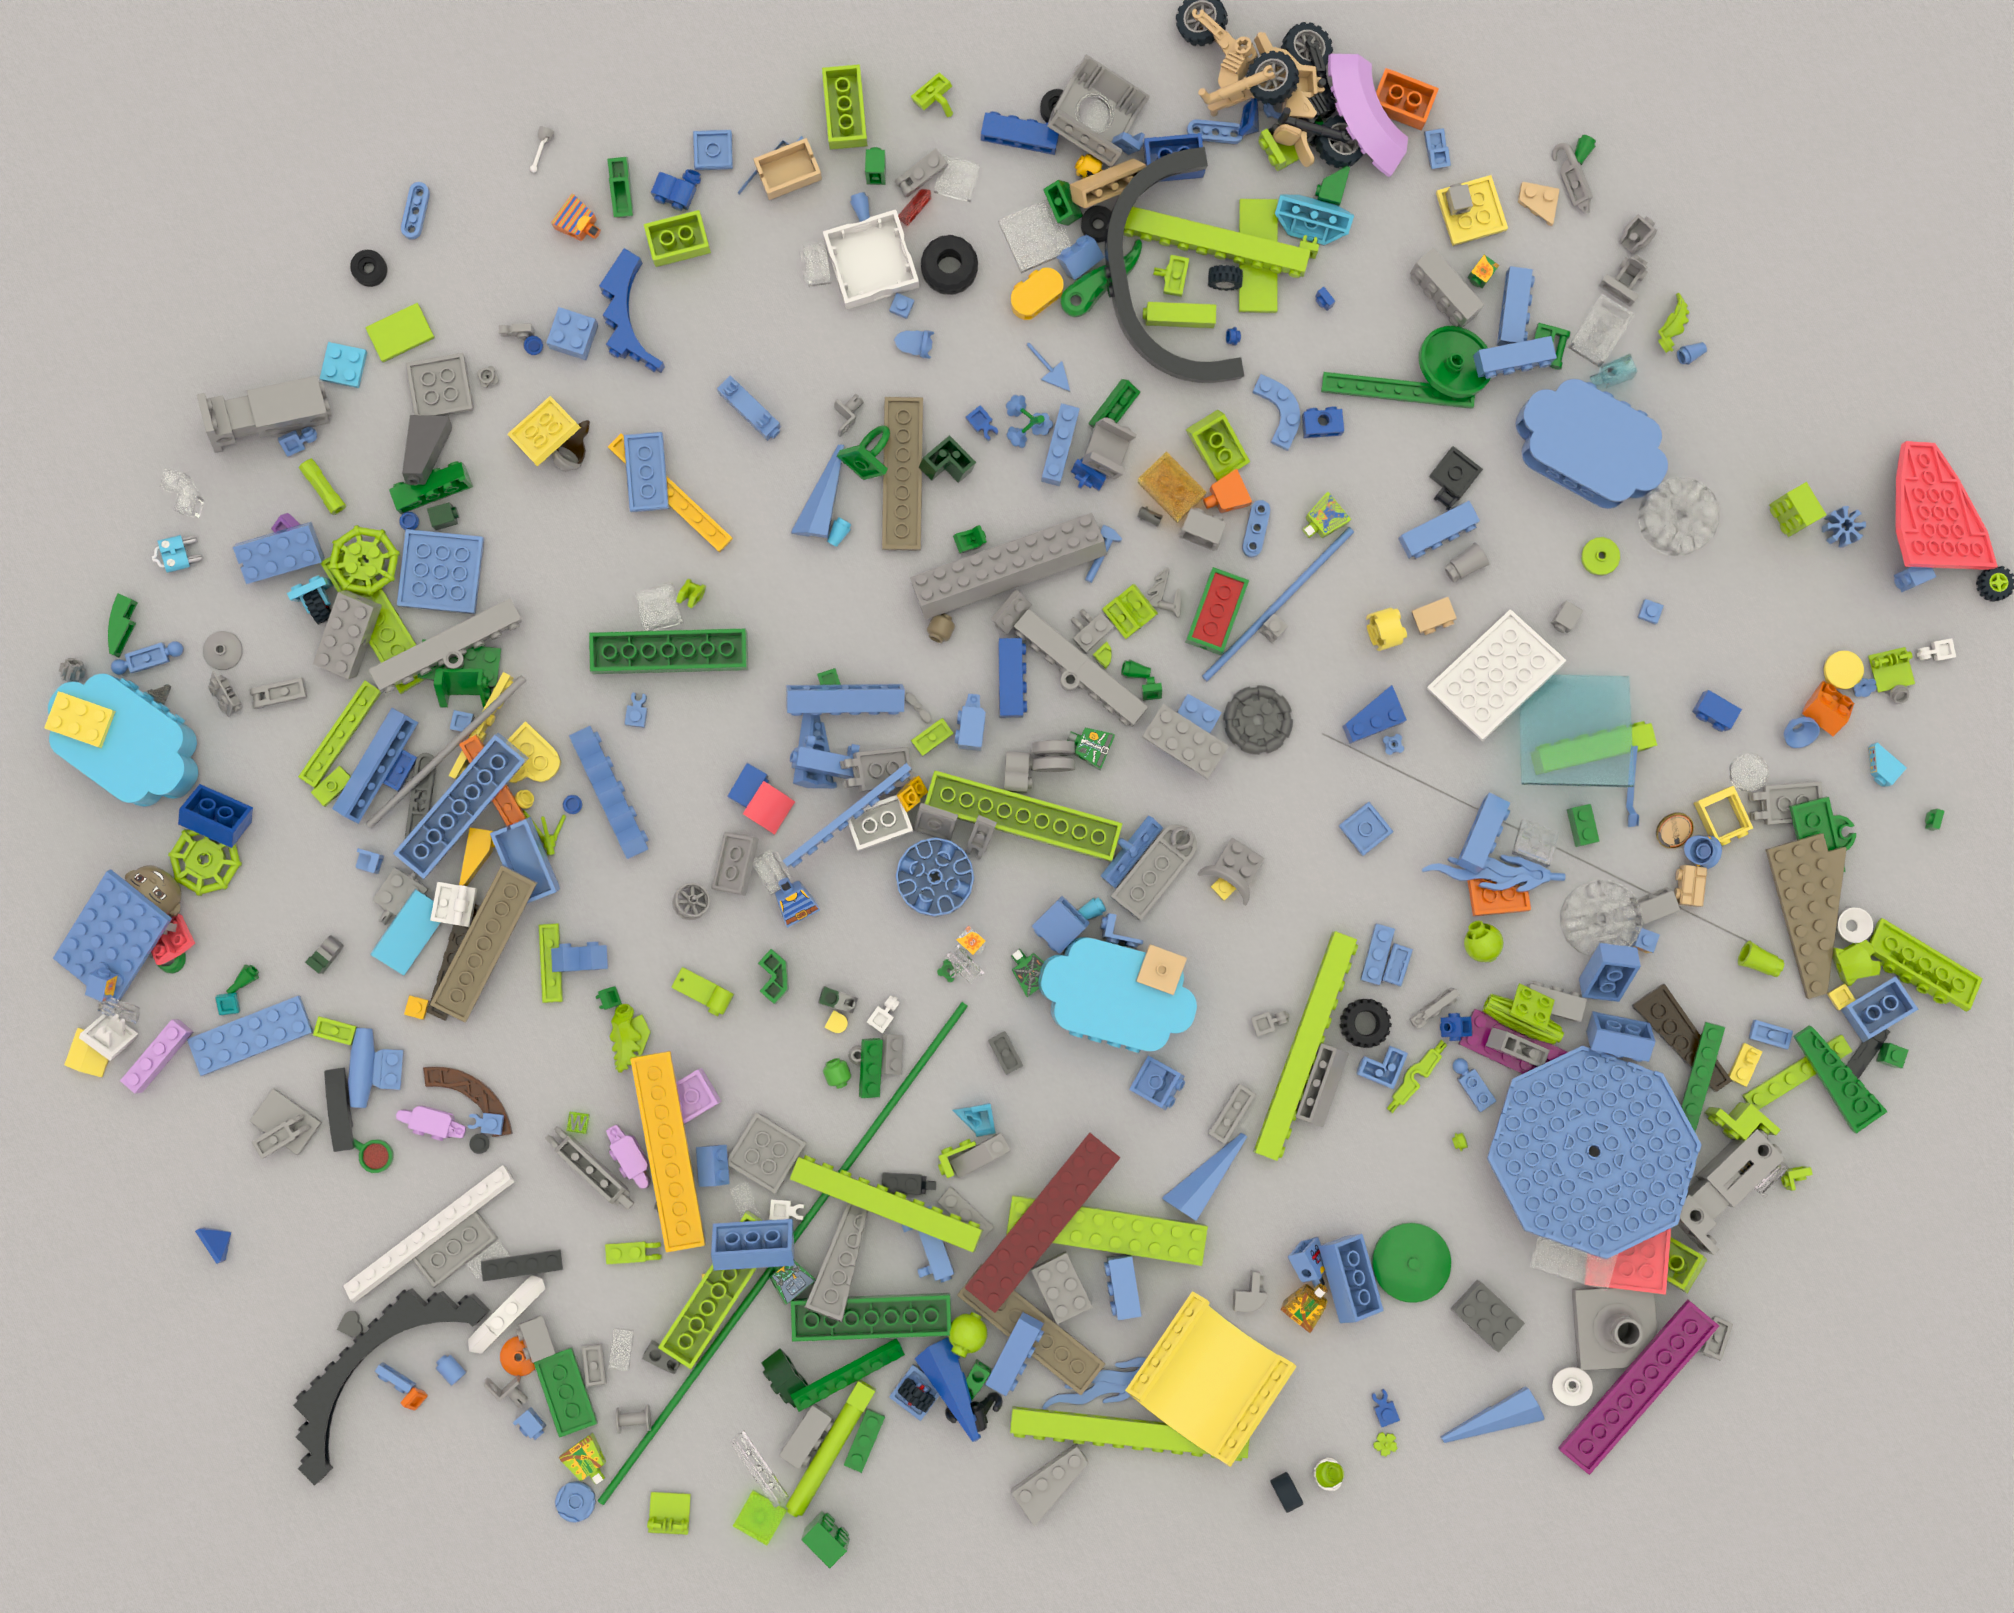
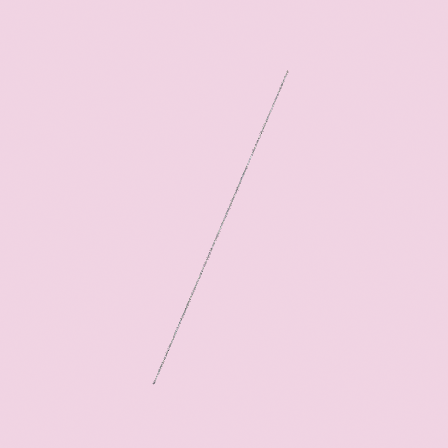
(1517, 829)

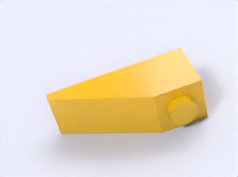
(477, 851)

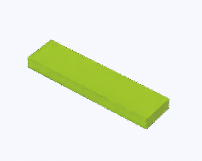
(551, 981)

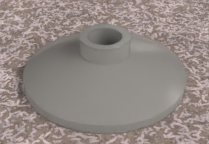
(230, 655)

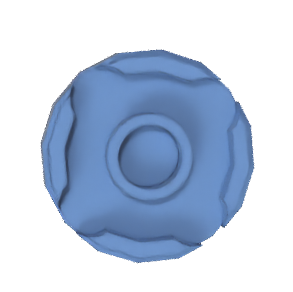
(575, 1501)

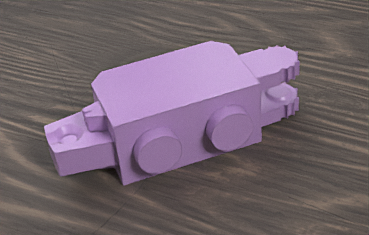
(432, 1121)
(629, 1155)

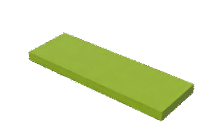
(1258, 285)

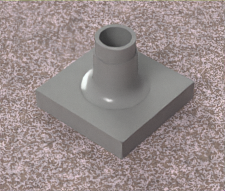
(1597, 1323)

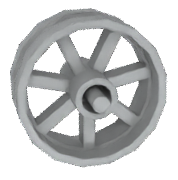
(691, 901)

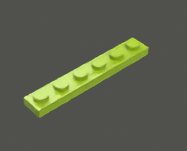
(340, 734)
(1790, 1077)

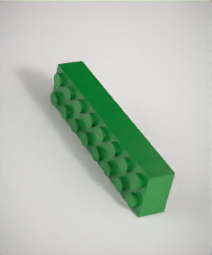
(668, 651)
(876, 1318)

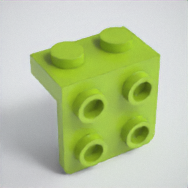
(1278, 154)

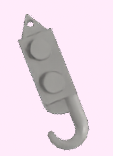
(1574, 178)

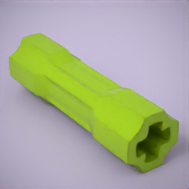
(322, 486)

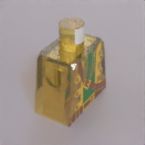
(1306, 1305)

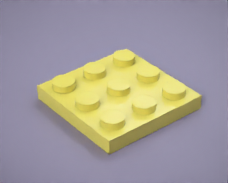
(1484, 217)
(543, 431)

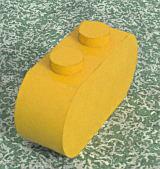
(1036, 293)

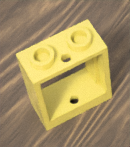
(1737, 807)

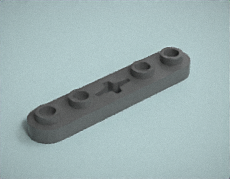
(426, 786)

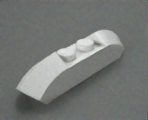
(506, 1314)

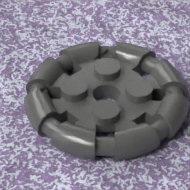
(1269, 716)

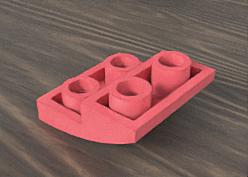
(769, 807)
(173, 943)

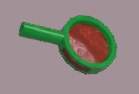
(374, 1155)

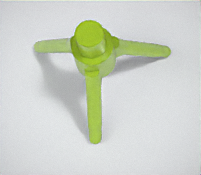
(548, 839)

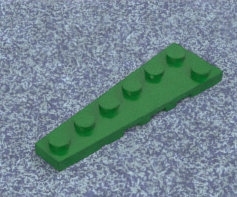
(1848, 1093)

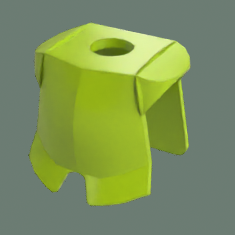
(1855, 962)

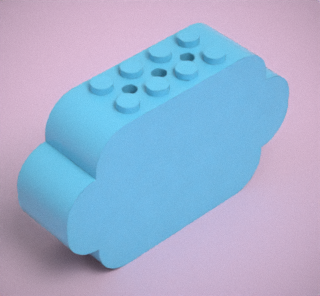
(144, 748)
(1099, 997)

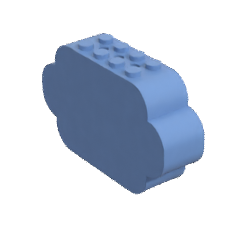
(1591, 443)

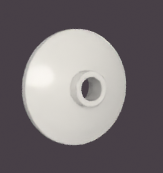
(1575, 1394)

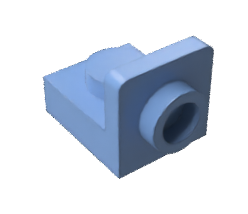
(1128, 143)

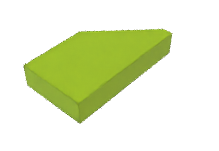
(640, 1025)

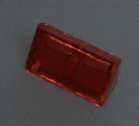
(915, 206)

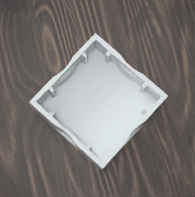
(871, 259)

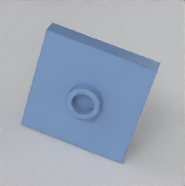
(713, 150)
(1365, 828)

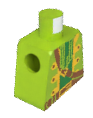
(585, 1459)

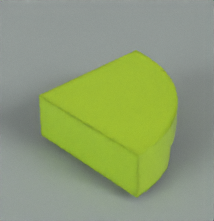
(1103, 655)

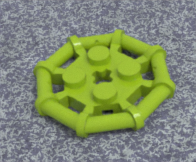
(357, 551)
(208, 870)

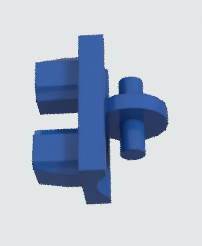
(1087, 475)

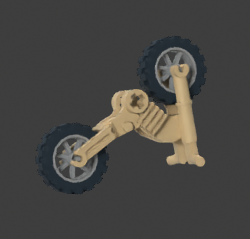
(1260, 81)

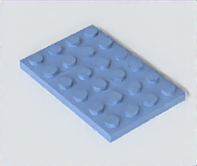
(113, 933)

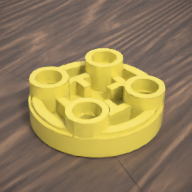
(1843, 670)

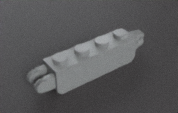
(591, 1169)

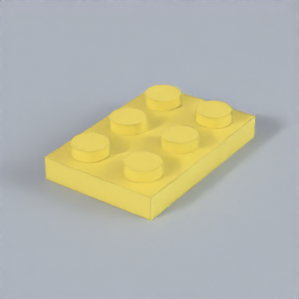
(79, 719)

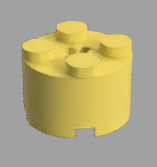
(1385, 628)

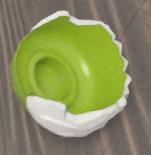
(1329, 1474)

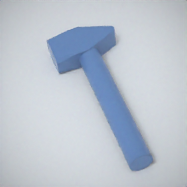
(1109, 535)

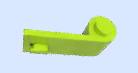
(703, 991)

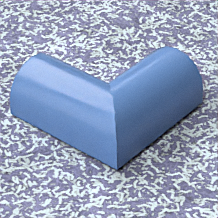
(1385, 1072)

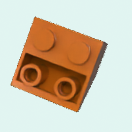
(1828, 708)

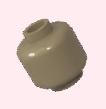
(940, 628)

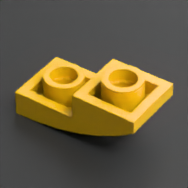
(912, 793)

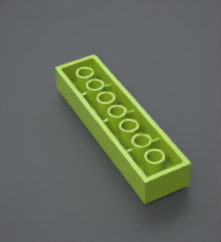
(705, 1310)

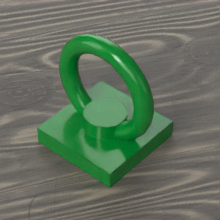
(864, 461)

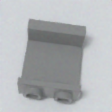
(1108, 447)

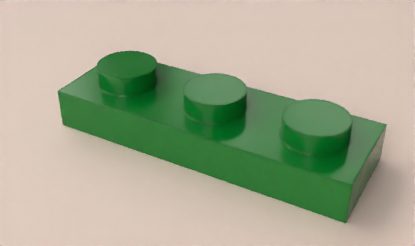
(870, 1068)
(864, 1440)

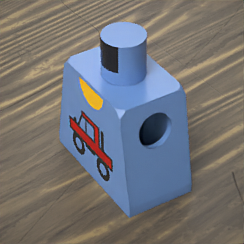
(1308, 1261)

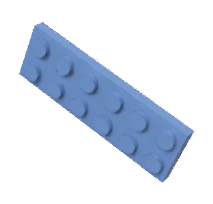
(250, 1035)

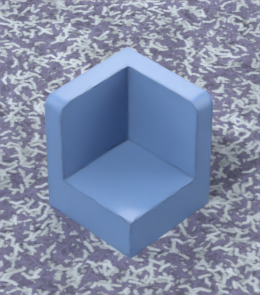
(369, 861)

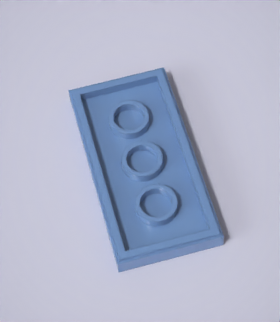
(646, 472)

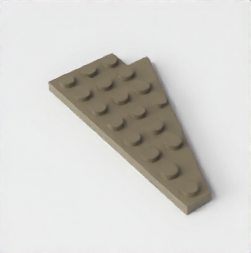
(1809, 894)

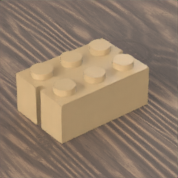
(787, 169)

